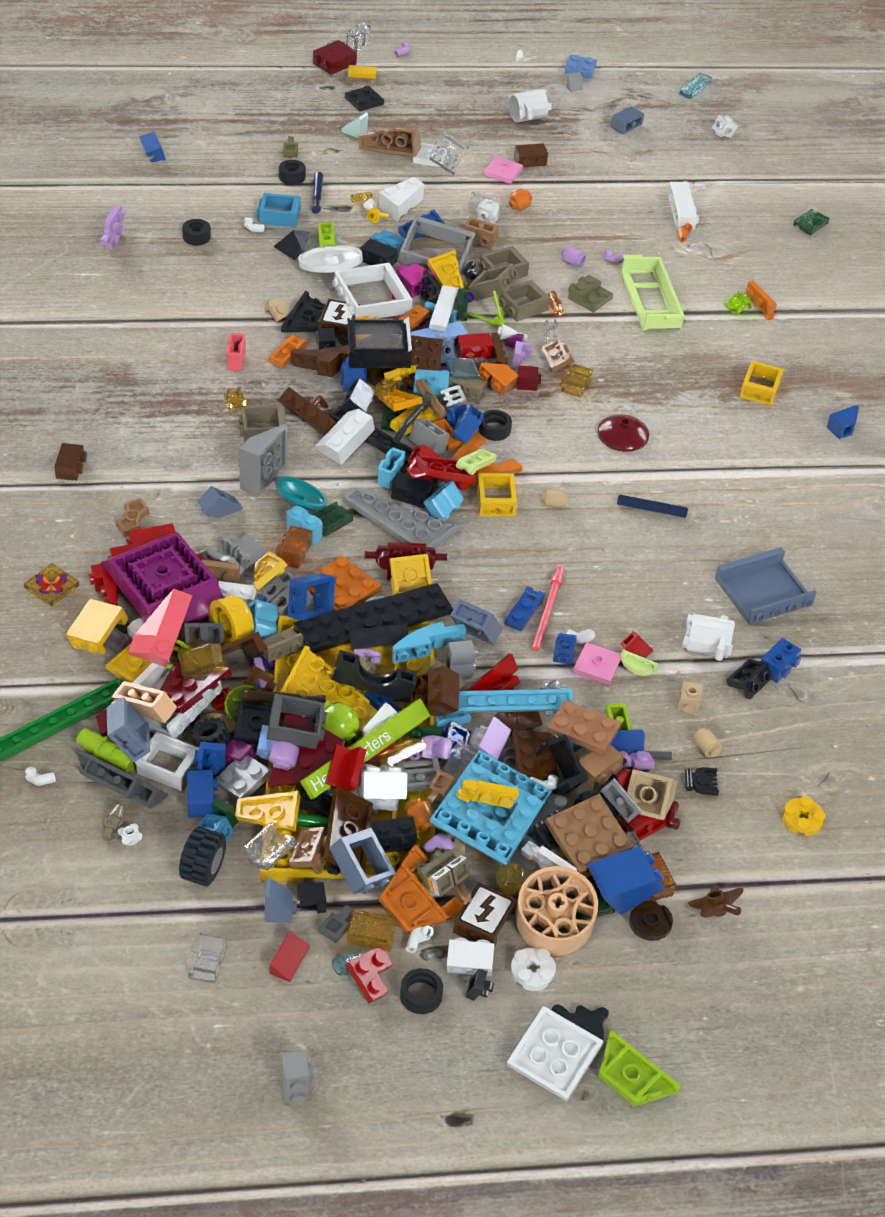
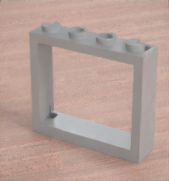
(439, 231)

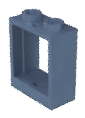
(477, 621)
(128, 725)
(350, 866)

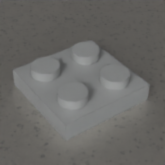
(243, 777)

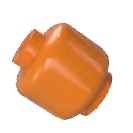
(520, 199)
(421, 812)

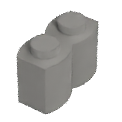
(462, 657)

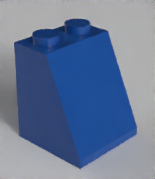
(627, 878)

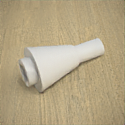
(506, 332)

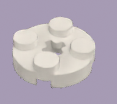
(533, 957)

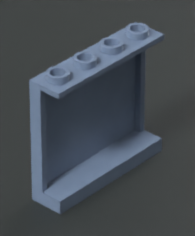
(763, 586)

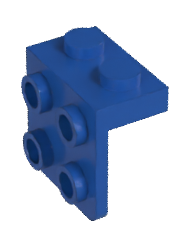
(630, 742)

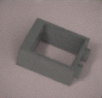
(300, 707)

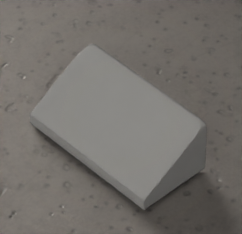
(621, 800)

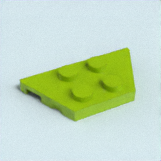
(633, 1074)

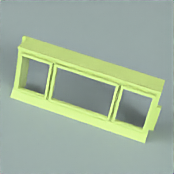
(652, 319)

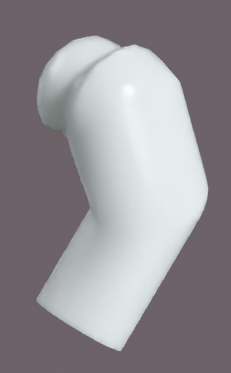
(253, 227)
(583, 636)
(38, 779)
(417, 936)

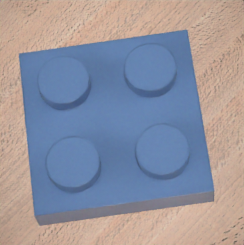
(581, 64)

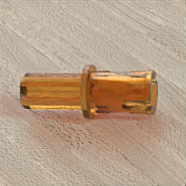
(555, 303)

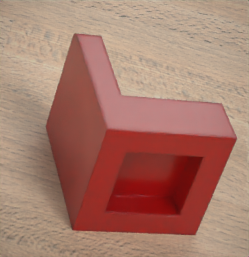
(636, 645)

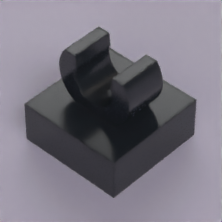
(478, 985)

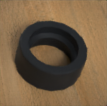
(495, 434)
(421, 976)

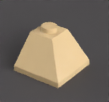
(652, 793)

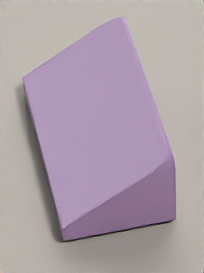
(495, 738)

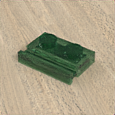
(811, 221)
(333, 518)

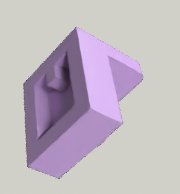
(522, 351)

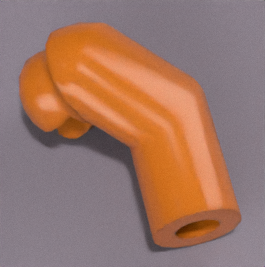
(683, 231)

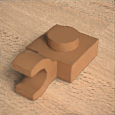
(440, 787)

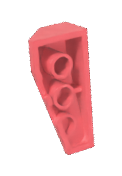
(159, 633)

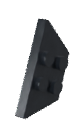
(304, 315)

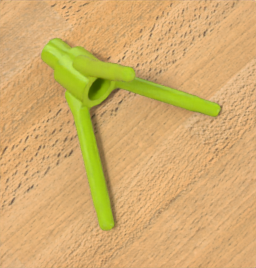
(498, 320)

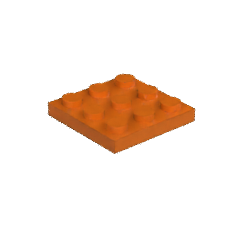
(351, 583)

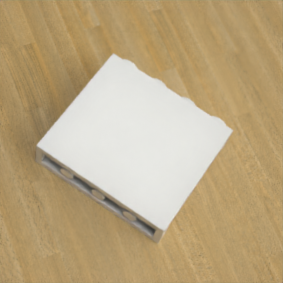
(154, 678)

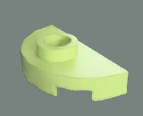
(638, 664)

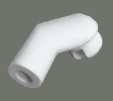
(551, 783)

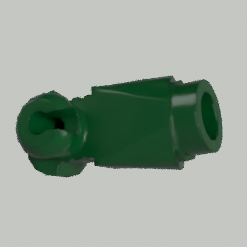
(426, 731)

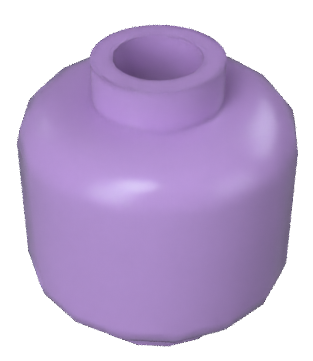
(284, 755)

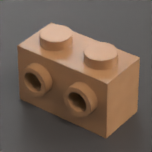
(485, 232)
(601, 767)

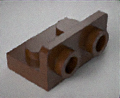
(520, 720)

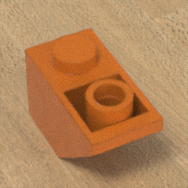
(498, 376)

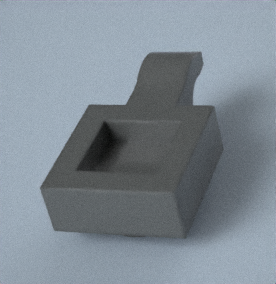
(336, 925)

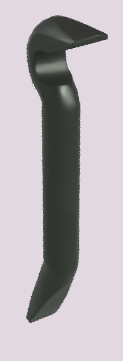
(421, 407)

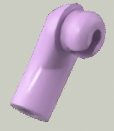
(404, 50)
(369, 653)
(441, 841)

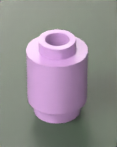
(573, 256)

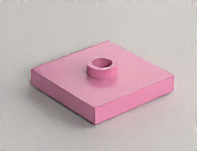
(503, 170)
(597, 663)

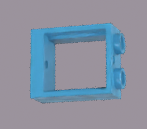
(279, 217)

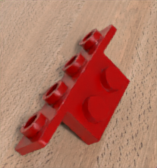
(498, 677)

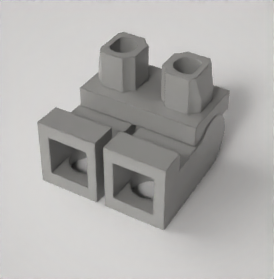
(278, 592)

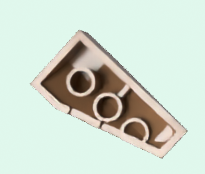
(394, 141)

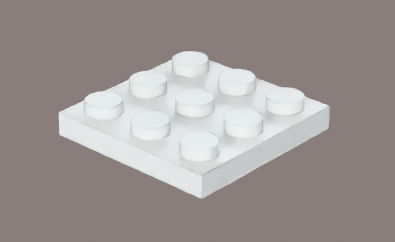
(555, 1053)

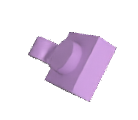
(639, 760)

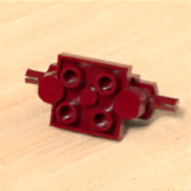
(395, 550)

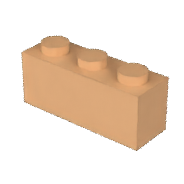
(147, 701)

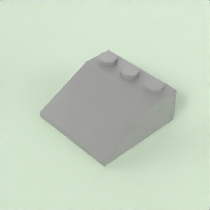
(262, 459)

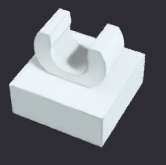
(477, 736)

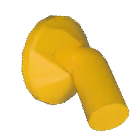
(374, 215)

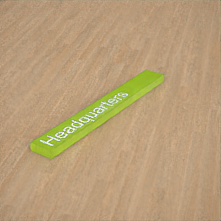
(373, 742)

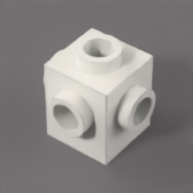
(724, 126)
(488, 211)

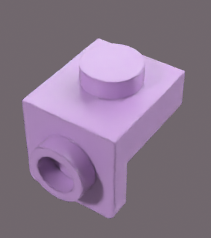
(437, 747)

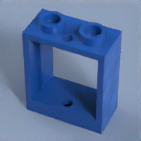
(323, 596)

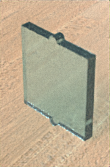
(462, 368)

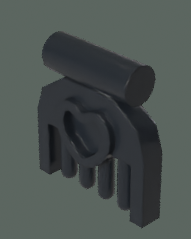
(699, 780)

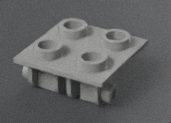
(243, 550)

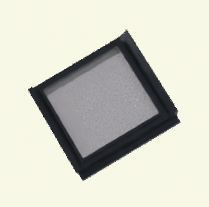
(379, 343)

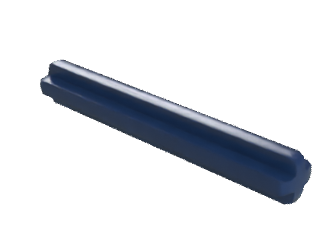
(653, 506)

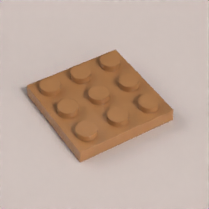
(588, 833)

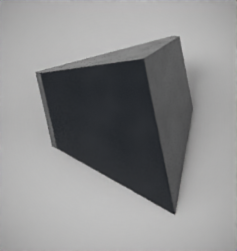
(293, 243)

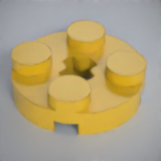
(806, 807)

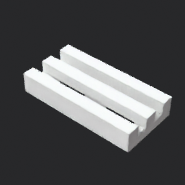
(449, 397)

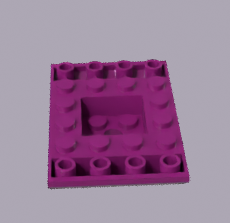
(146, 589)

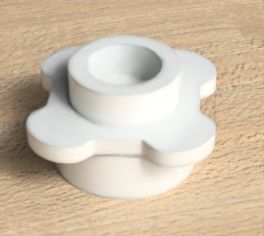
(130, 834)

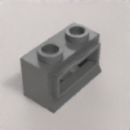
(201, 633)

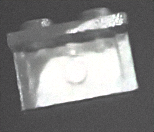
(268, 847)

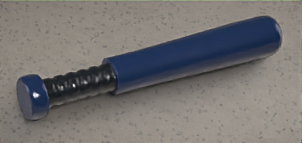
(318, 182)

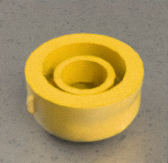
(235, 617)

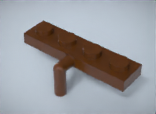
(307, 410)

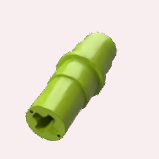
(104, 749)

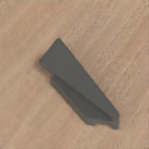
(119, 780)

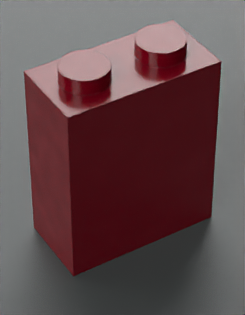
(334, 57)

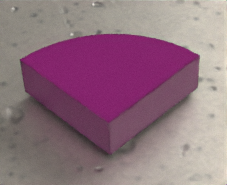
(511, 342)

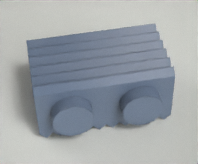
(627, 120)

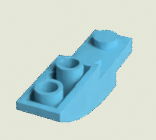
(420, 642)

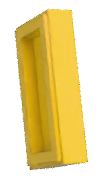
(362, 72)

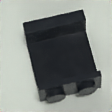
(566, 761)

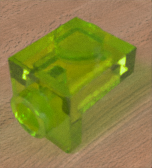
(738, 303)

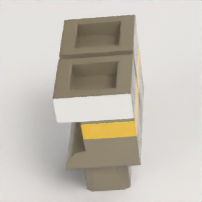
(443, 872)

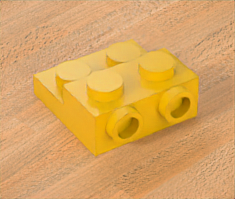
(409, 573)

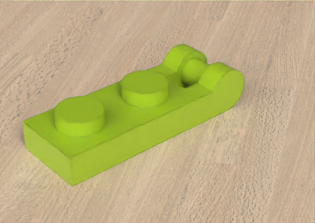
(326, 234)

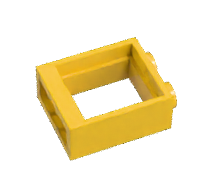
(766, 394)
(488, 506)

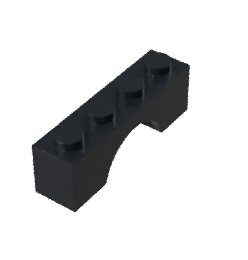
(395, 685)

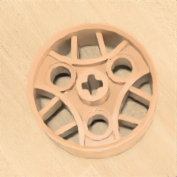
(556, 910)

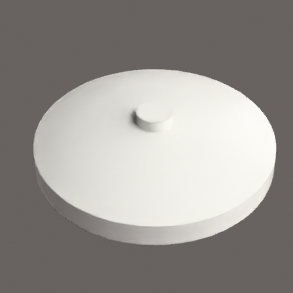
(330, 258)

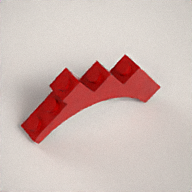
(99, 576)

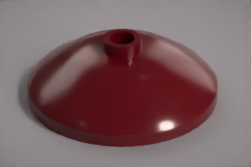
(623, 433)

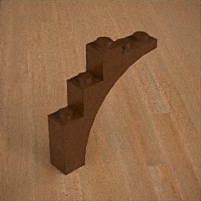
(325, 361)

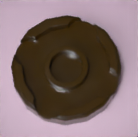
(651, 921)

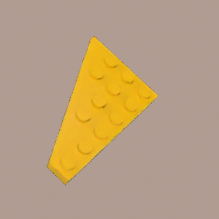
(313, 678)

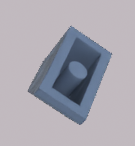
(218, 503)
(278, 903)

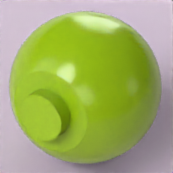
(341, 721)

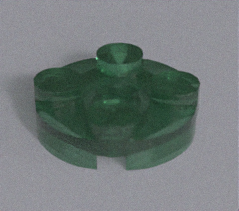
(462, 302)

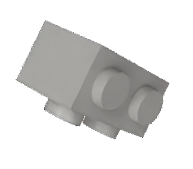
(430, 434)
(296, 1077)

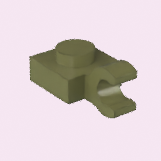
(290, 149)

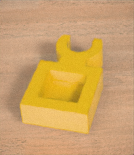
(398, 374)

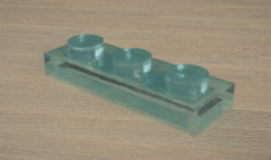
(695, 85)

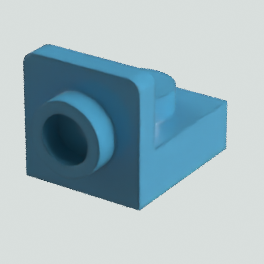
(218, 824)

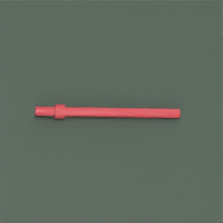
(556, 583)

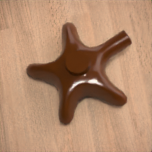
(718, 902)

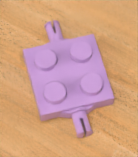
(113, 227)

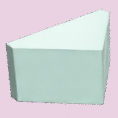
(357, 126)

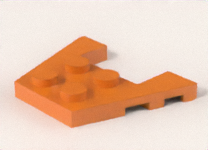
(477, 441)
(411, 902)

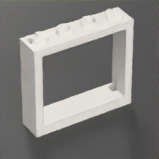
(368, 274)

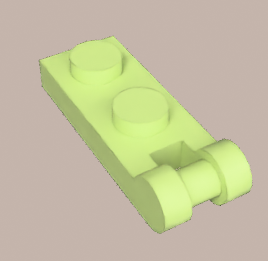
(476, 461)

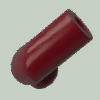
(671, 821)

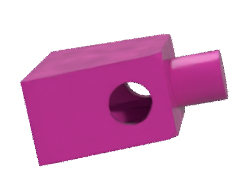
(411, 278)

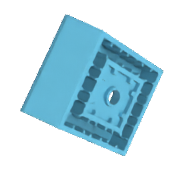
(488, 827)

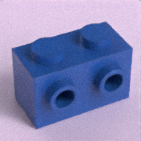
(782, 659)
(201, 792)

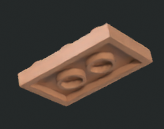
(584, 727)

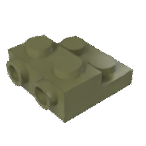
(589, 293)

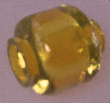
(510, 878)

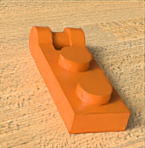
(761, 299)
(282, 354)

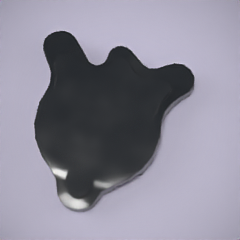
(586, 1019)

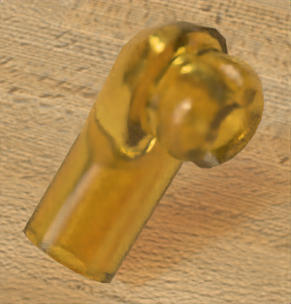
(361, 196)

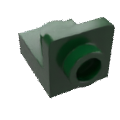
(225, 809)

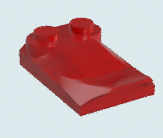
(441, 469)

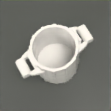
(528, 105)
(709, 635)

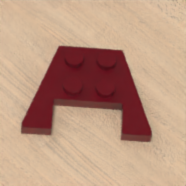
(188, 692)
(308, 758)

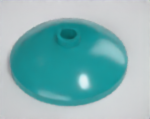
(300, 493)

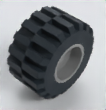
(202, 856)

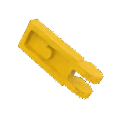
(487, 793)

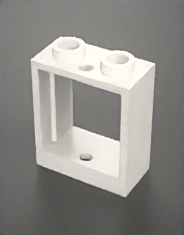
(174, 747)

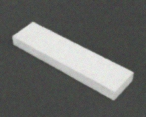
(443, 308)

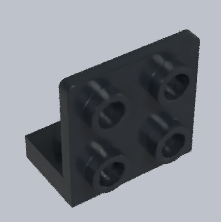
(430, 289)

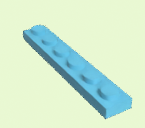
(513, 700)

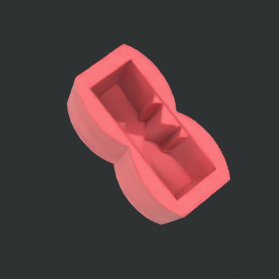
(236, 351)

